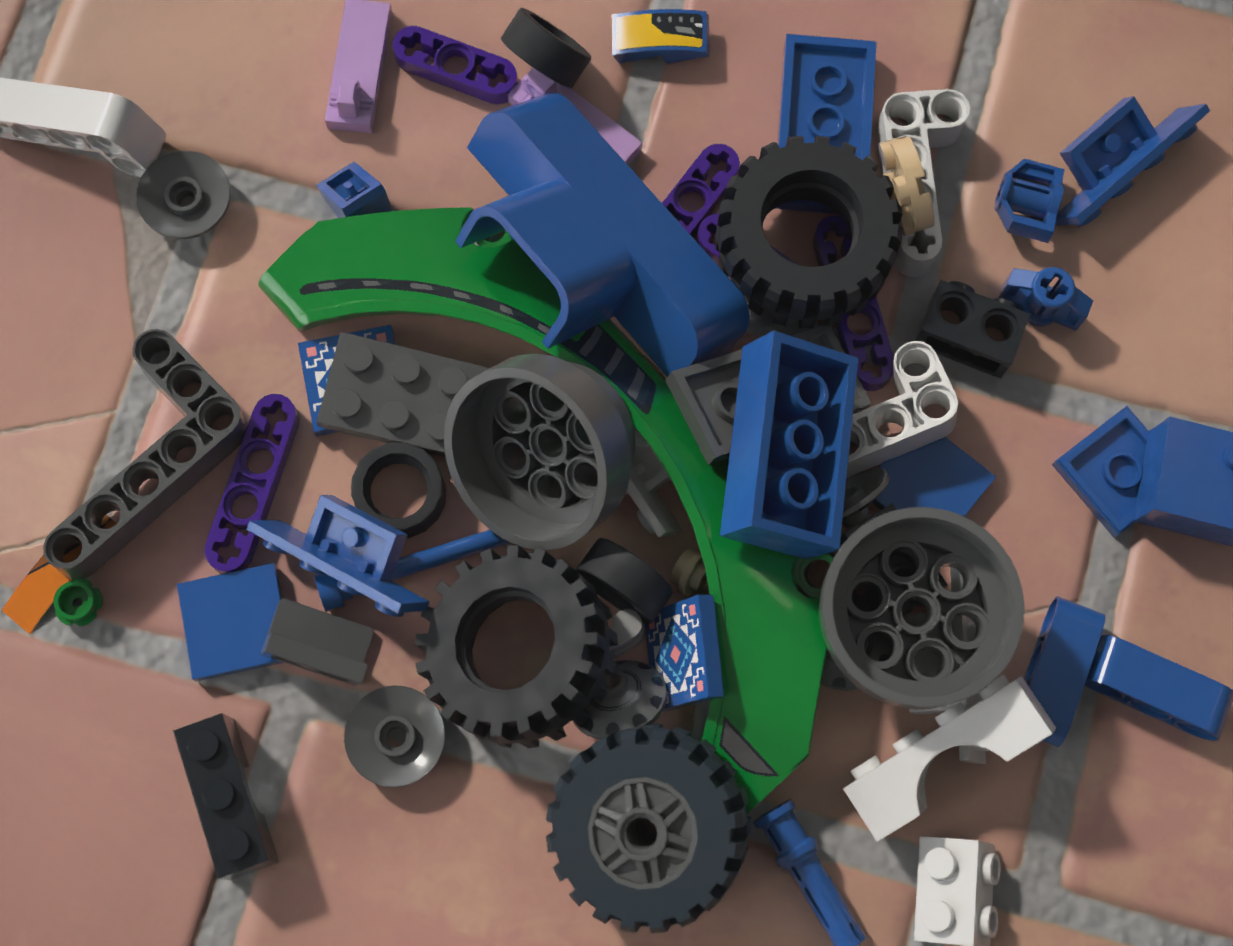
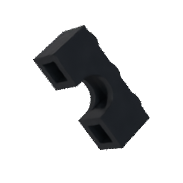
(218, 782)

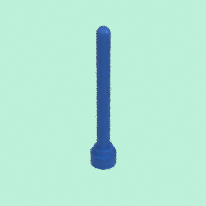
(333, 597)

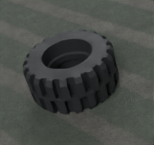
(819, 175)

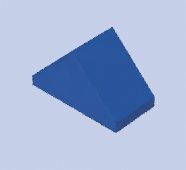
(354, 192)

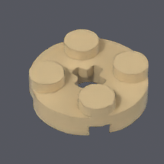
(906, 173)

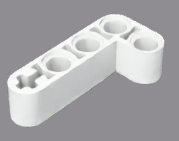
(81, 122)
(926, 132)
(905, 410)

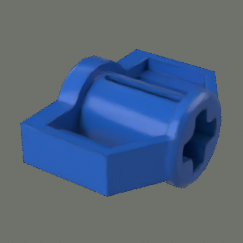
(1030, 199)
(1047, 304)

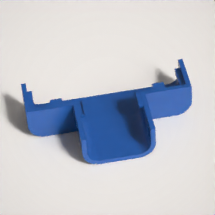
(601, 236)

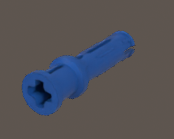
(798, 854)

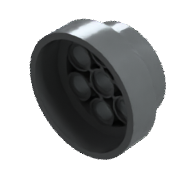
(539, 449)
(989, 597)

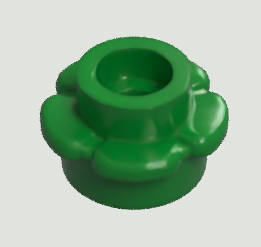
(66, 596)

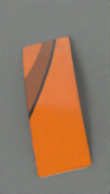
(39, 586)

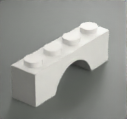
(1003, 722)

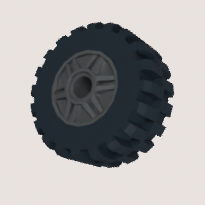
(622, 865)

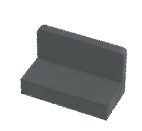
(318, 642)

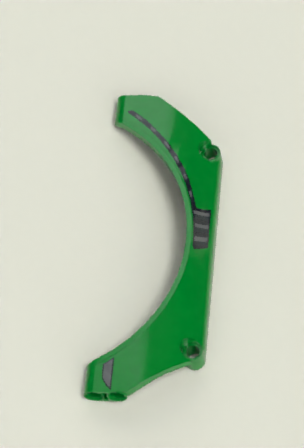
(764, 621)

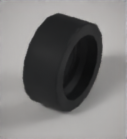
(546, 48)
(400, 454)
(625, 579)

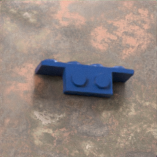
(1116, 151)
(349, 548)

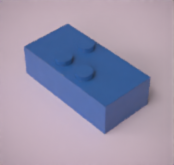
(790, 446)
(1188, 481)

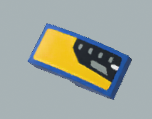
(660, 32)

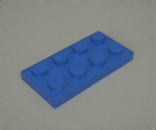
(827, 94)

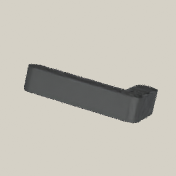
(155, 462)

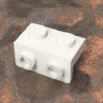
(956, 892)

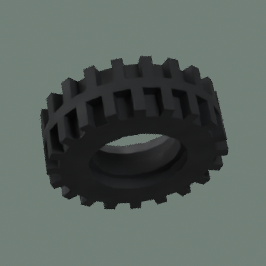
(563, 684)

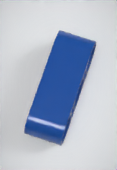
(1063, 661)
(1160, 688)

